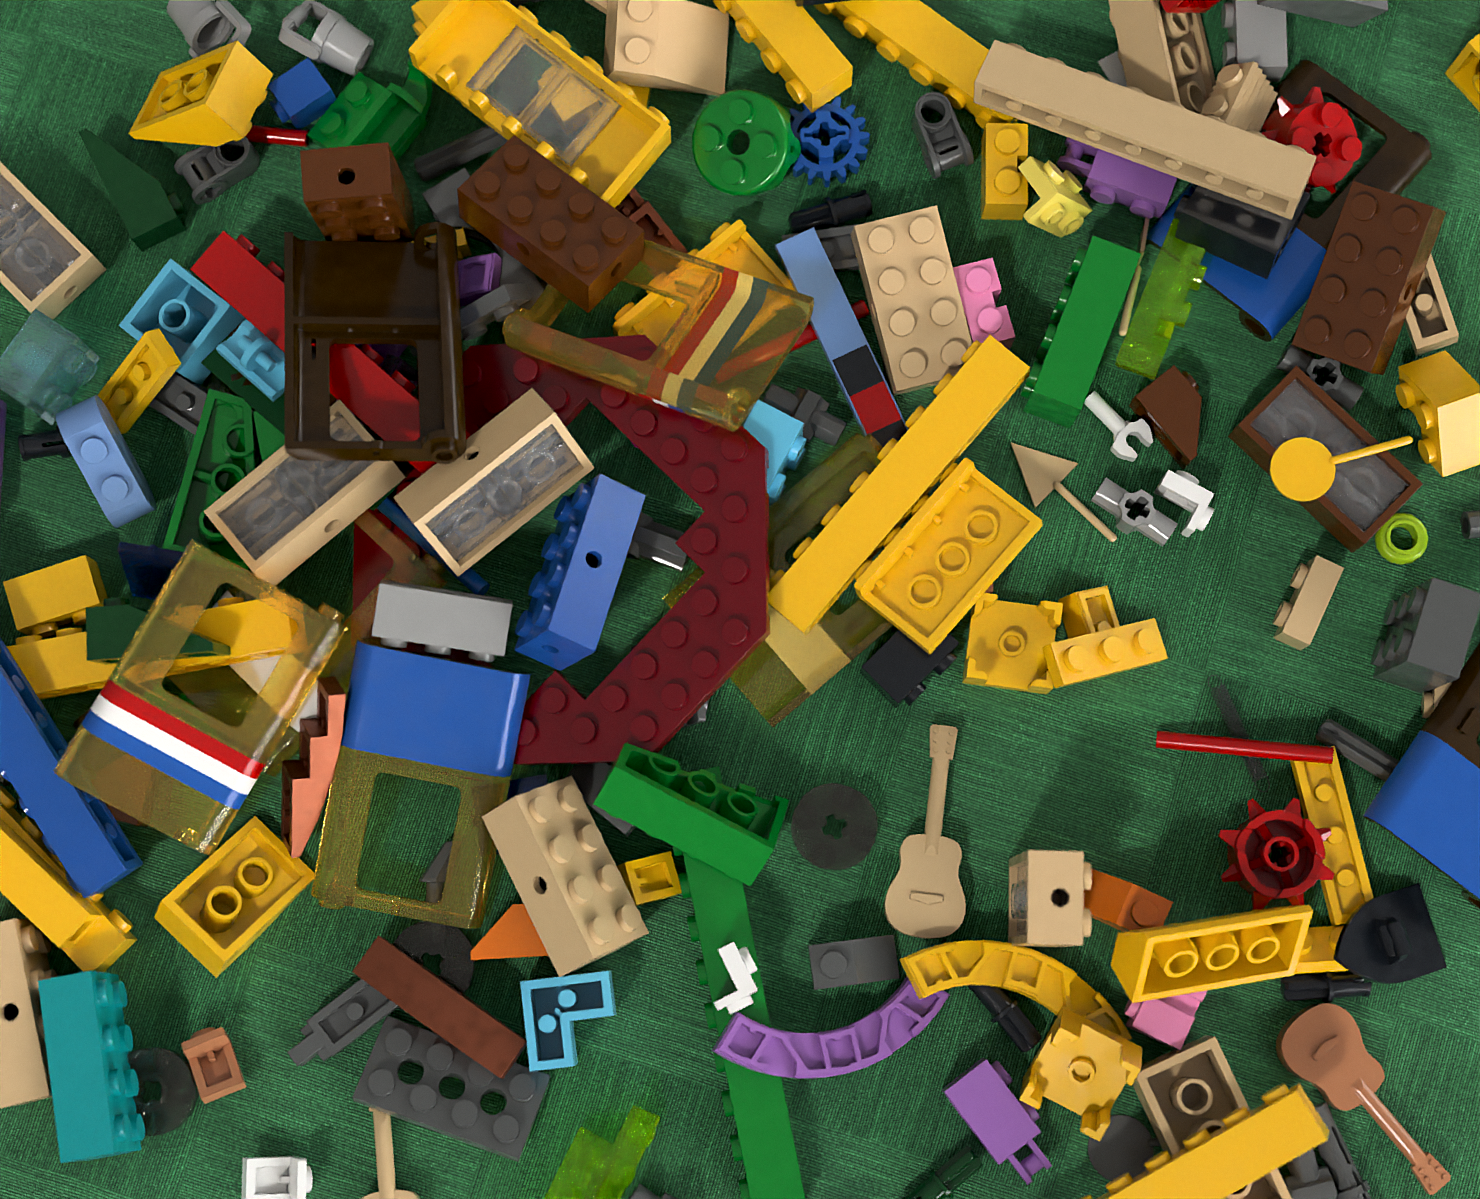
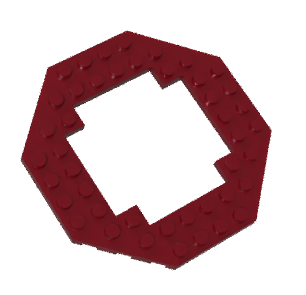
(710, 625)

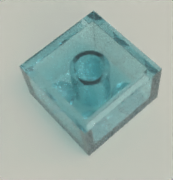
(45, 367)

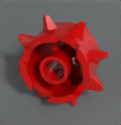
(1322, 131)
(1298, 866)

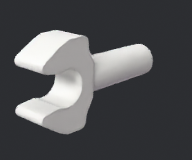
(1119, 427)

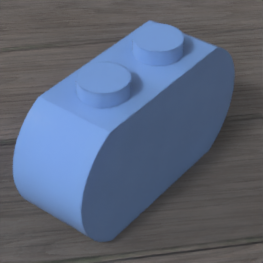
(106, 461)

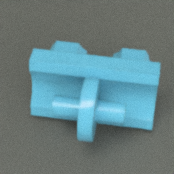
(256, 359)

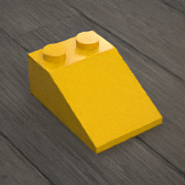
(205, 99)
(233, 896)

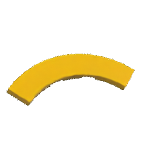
(1012, 969)

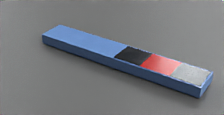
(842, 338)

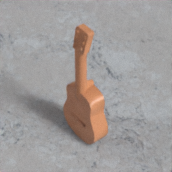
(1328, 1052)

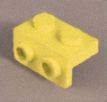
(1060, 204)

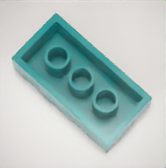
(90, 1066)

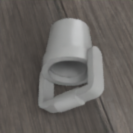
(208, 23)
(334, 41)

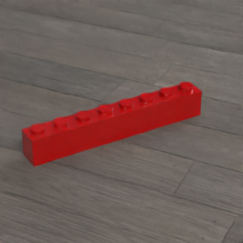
(355, 372)

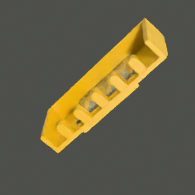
(542, 93)

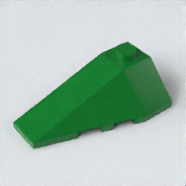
(217, 462)

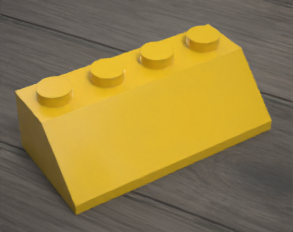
(1210, 952)

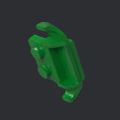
(376, 114)

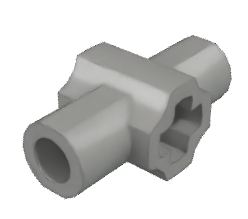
(1118, 503)

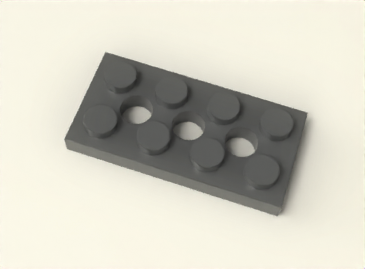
(457, 1118)

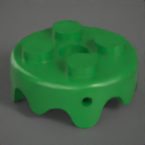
(770, 149)

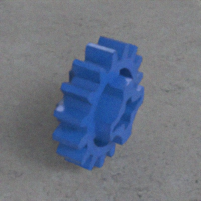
(839, 138)

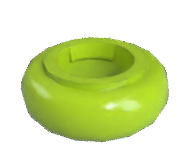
(1414, 527)

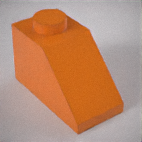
(1124, 903)
(510, 937)

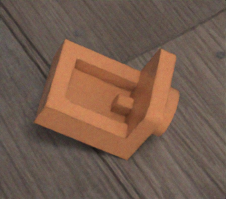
(213, 1063)

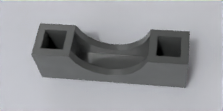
(443, 204)

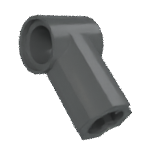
(657, 544)

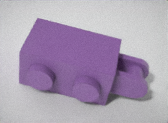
(1119, 179)
(997, 1116)

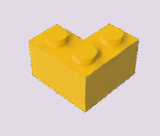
(1446, 409)

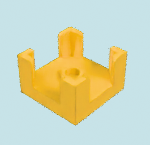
(1008, 644)
(1082, 1070)

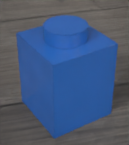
(301, 95)

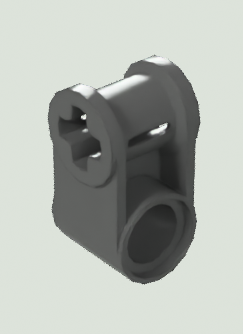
(943, 142)
(216, 168)

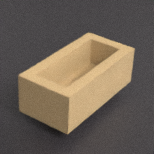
(1313, 590)

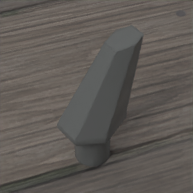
(436, 873)

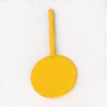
(1306, 469)

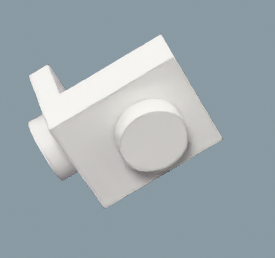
(1185, 492)
(740, 966)
(275, 1177)

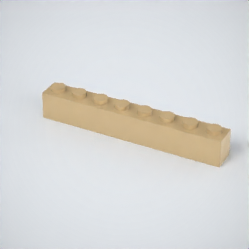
(1144, 128)

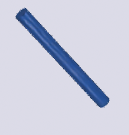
(395, 514)

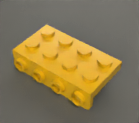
(730, 248)
(945, 555)

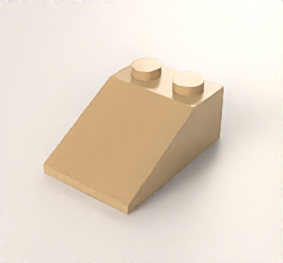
(666, 45)

